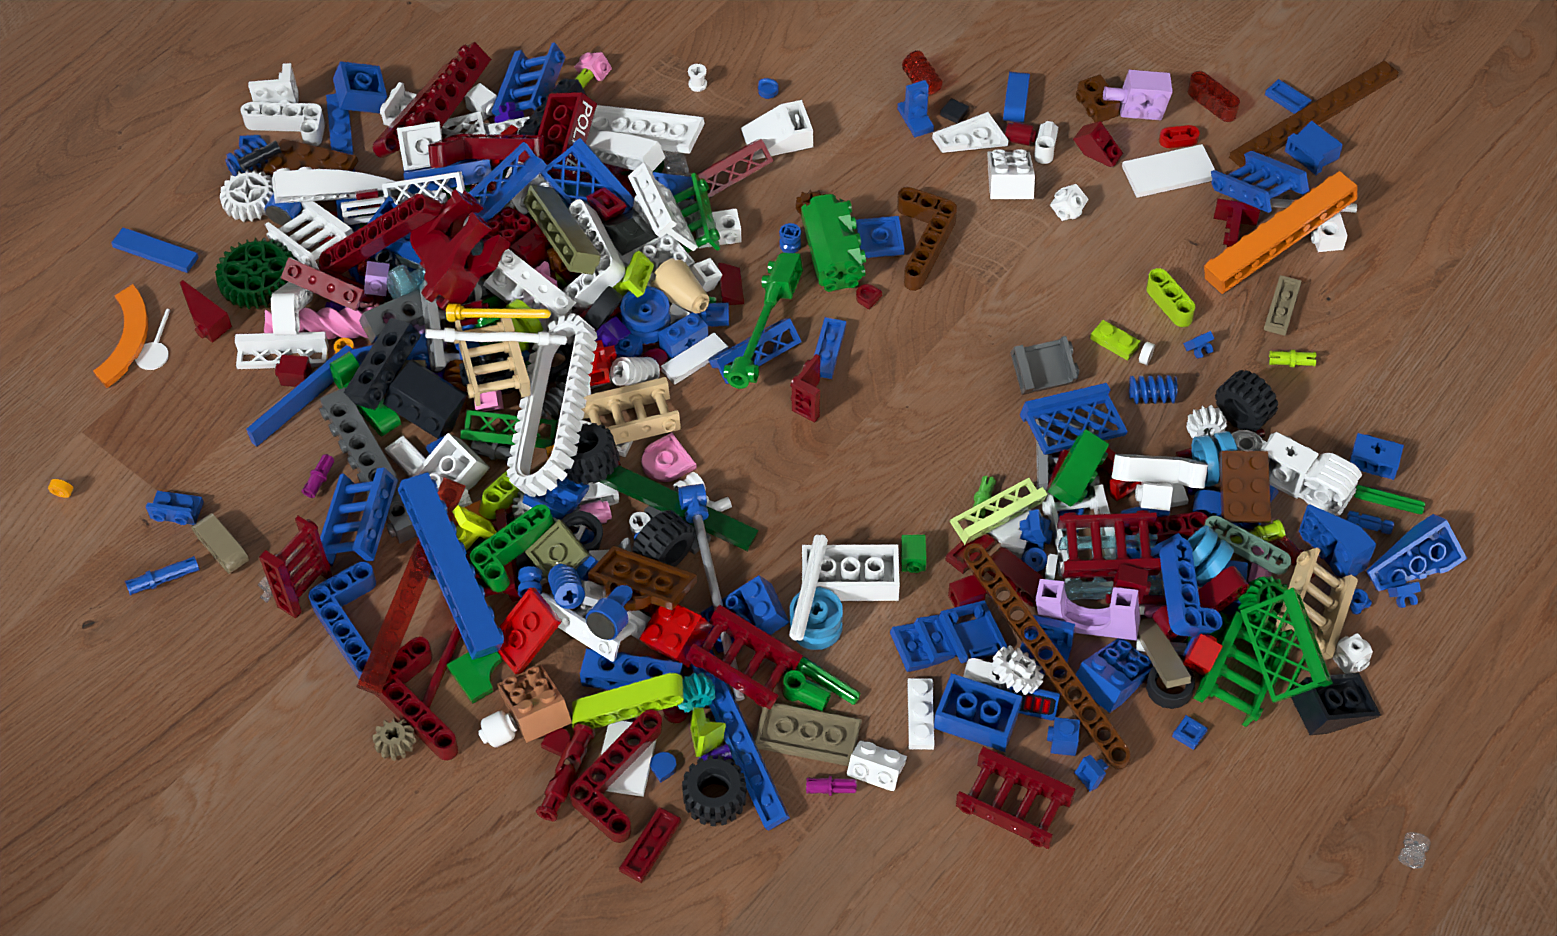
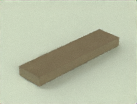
(1162, 654)

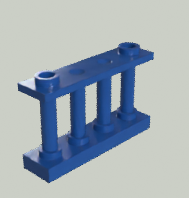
(519, 73)
(1260, 167)
(472, 171)
(372, 521)

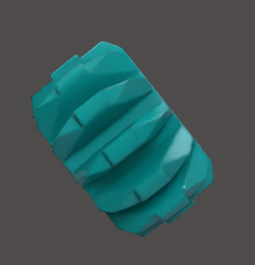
(697, 692)

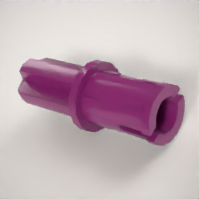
(318, 476)
(830, 785)

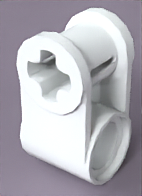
(983, 672)

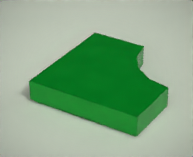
(475, 674)

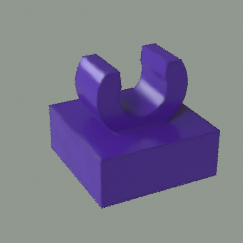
(508, 112)

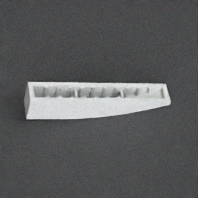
(625, 149)
(324, 184)

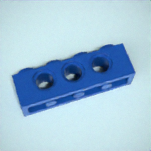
(594, 675)

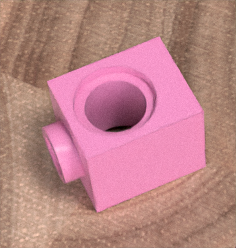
(490, 401)

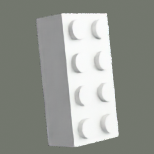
(858, 571)

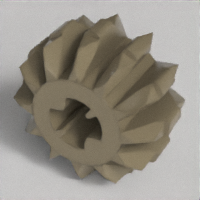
(394, 739)

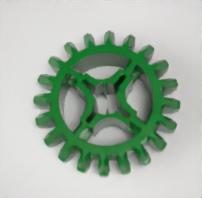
(1259, 591)

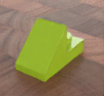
(705, 734)

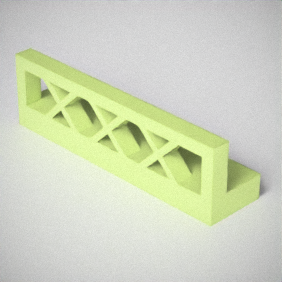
(1000, 515)

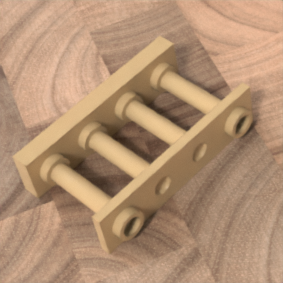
(513, 363)
(635, 397)
(1335, 605)

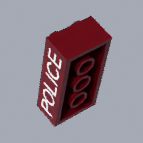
(563, 122)

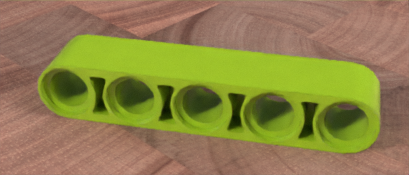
(628, 701)

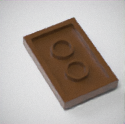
(1245, 486)

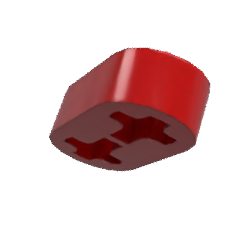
(1179, 136)

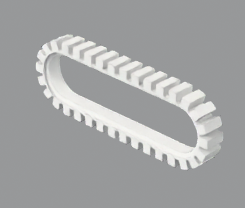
(570, 412)

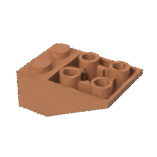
(534, 703)

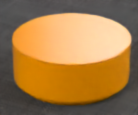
(60, 488)

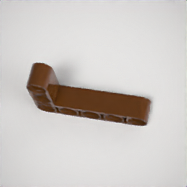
(941, 219)

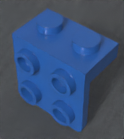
(1061, 635)

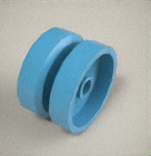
(1207, 451)
(1209, 554)
(824, 620)

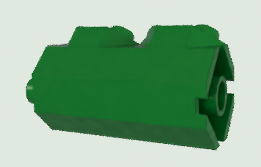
(833, 242)

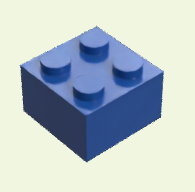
(359, 87)

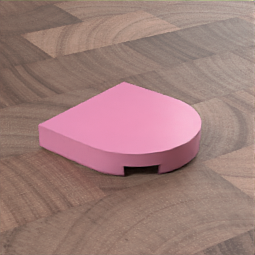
(666, 460)

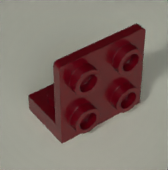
(805, 394)

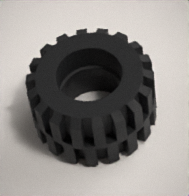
(1246, 401)
(595, 455)
(665, 538)
(714, 772)

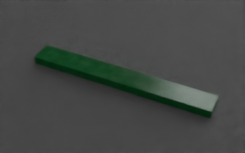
(667, 499)

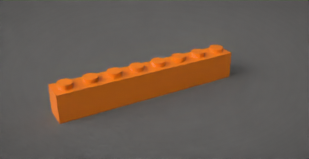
(1280, 232)

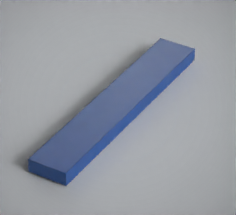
(293, 401)

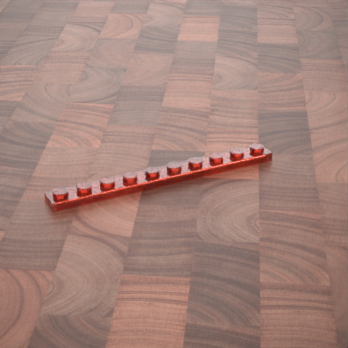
(404, 604)

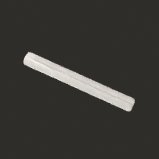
(808, 587)

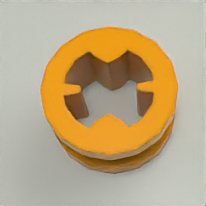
(340, 343)

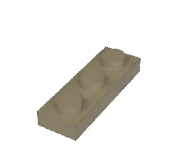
(1282, 305)

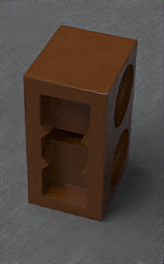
(1091, 96)

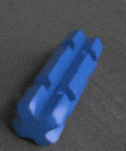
(1370, 522)

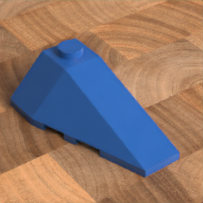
(1421, 552)

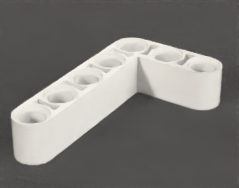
(609, 272)

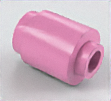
(598, 509)

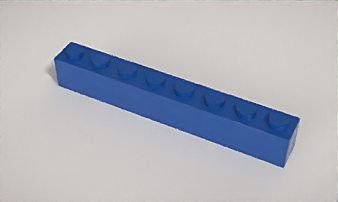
(450, 565)

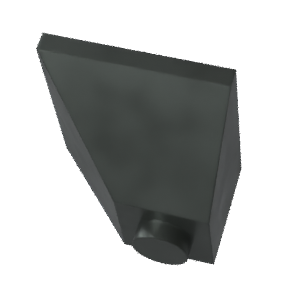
(629, 231)

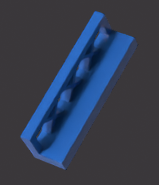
(508, 187)
(768, 333)

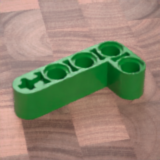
(383, 418)
(533, 523)

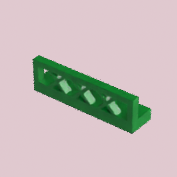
(503, 437)

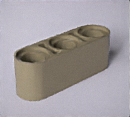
(220, 543)

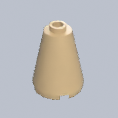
(680, 286)

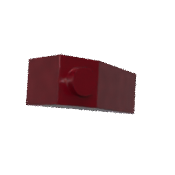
(208, 317)

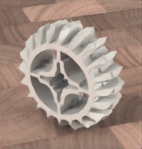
(246, 195)

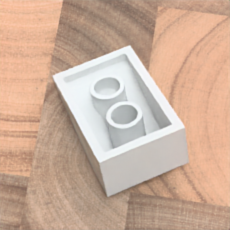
(454, 461)

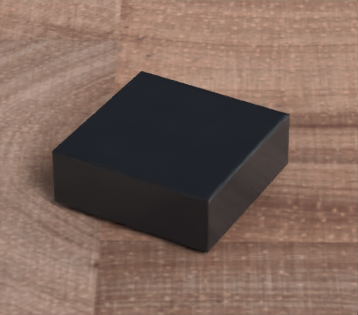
(954, 111)

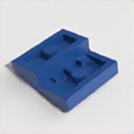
(561, 499)
(922, 643)

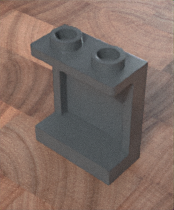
(1044, 365)

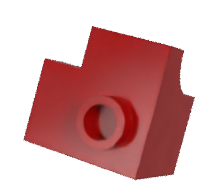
(602, 364)

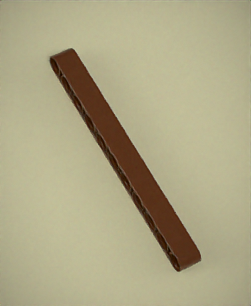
(1051, 665)

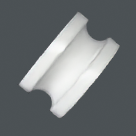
(638, 516)

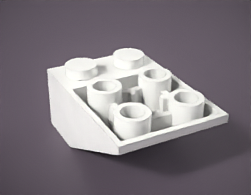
(781, 129)
(1010, 174)
(659, 251)

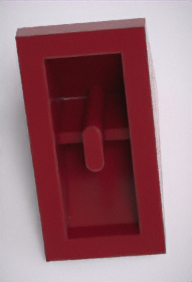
(606, 204)

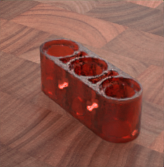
(1213, 96)

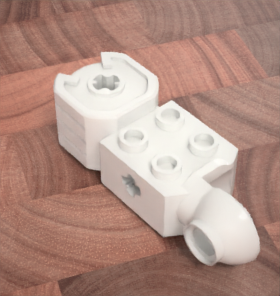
(1297, 471)

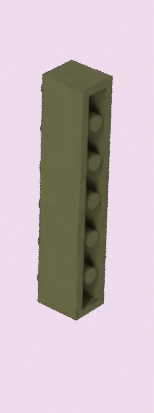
(562, 229)

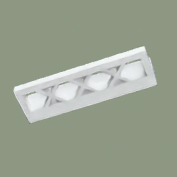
(267, 343)

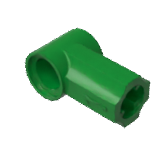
(807, 692)

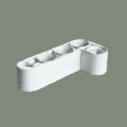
(286, 117)
(285, 308)
(1160, 469)

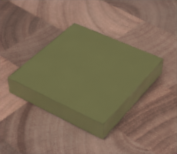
(557, 547)

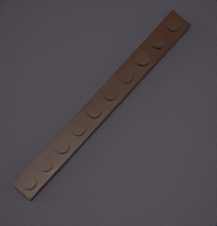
(1318, 111)

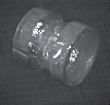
(1414, 849)

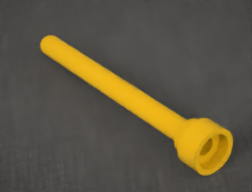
(457, 312)

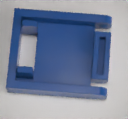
(975, 637)

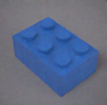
(977, 712)

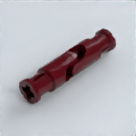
(560, 784)

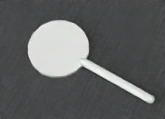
(154, 353)

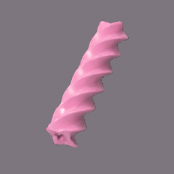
(327, 320)

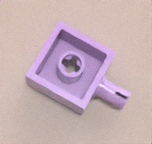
(1142, 95)

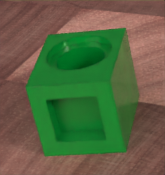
(913, 553)

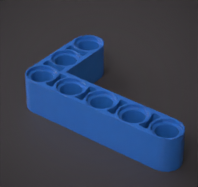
(332, 606)

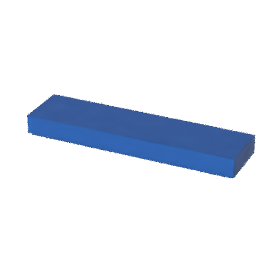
(155, 250)

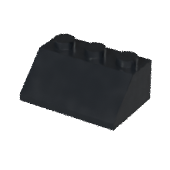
(425, 399)

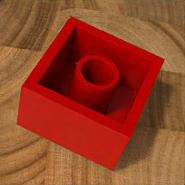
(675, 632)

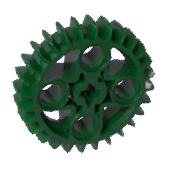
(254, 267)

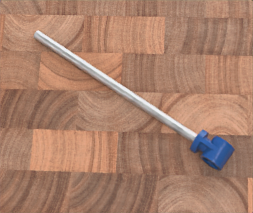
(694, 499)

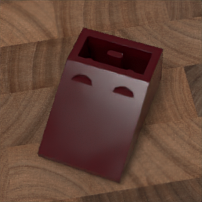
(523, 233)

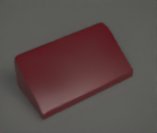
(731, 284)

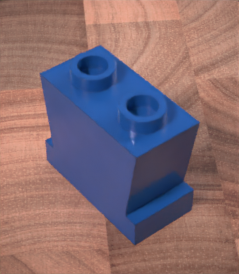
(1313, 147)

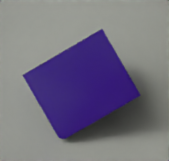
(612, 332)

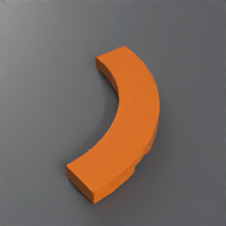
(132, 338)

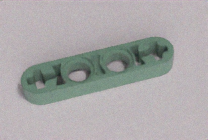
(1249, 541)

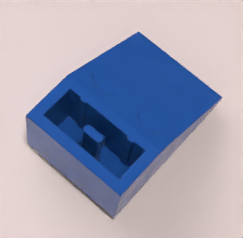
(1340, 542)
(754, 603)
(1114, 673)

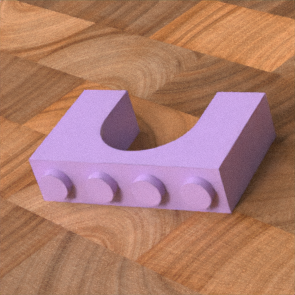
(1116, 621)

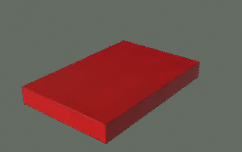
(527, 630)

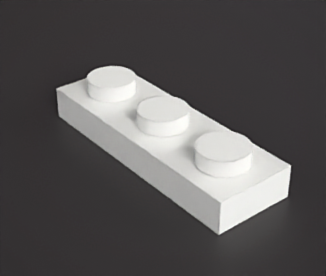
(920, 714)

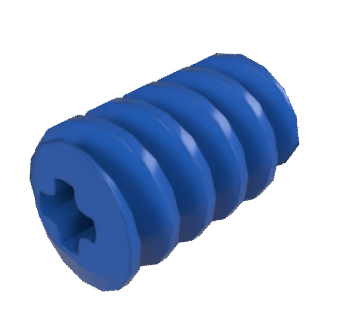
(231, 160)
(1153, 389)
(566, 586)

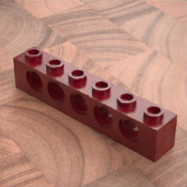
(451, 86)

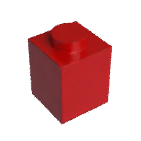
(1202, 654)

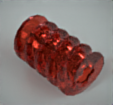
(919, 69)

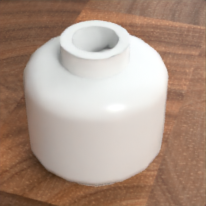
(497, 729)

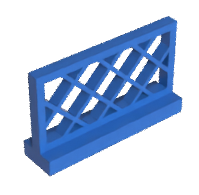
(590, 164)
(1064, 404)

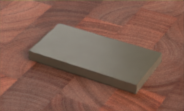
(808, 733)

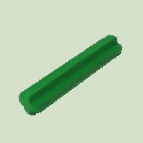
(1389, 499)
(828, 680)

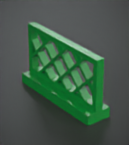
(1306, 639)

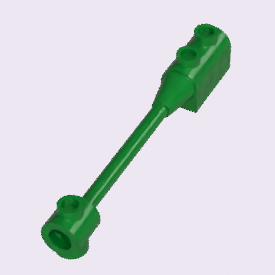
(780, 284)

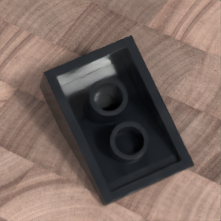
(1335, 705)

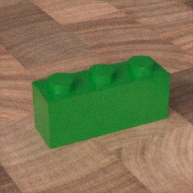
(1079, 468)

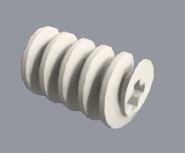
(634, 370)

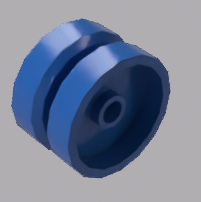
(646, 314)

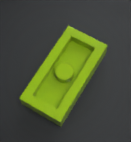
(1115, 340)

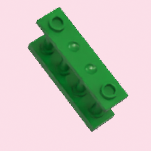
(703, 205)
(1208, 684)

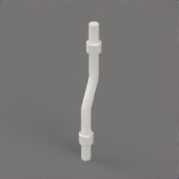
(450, 335)

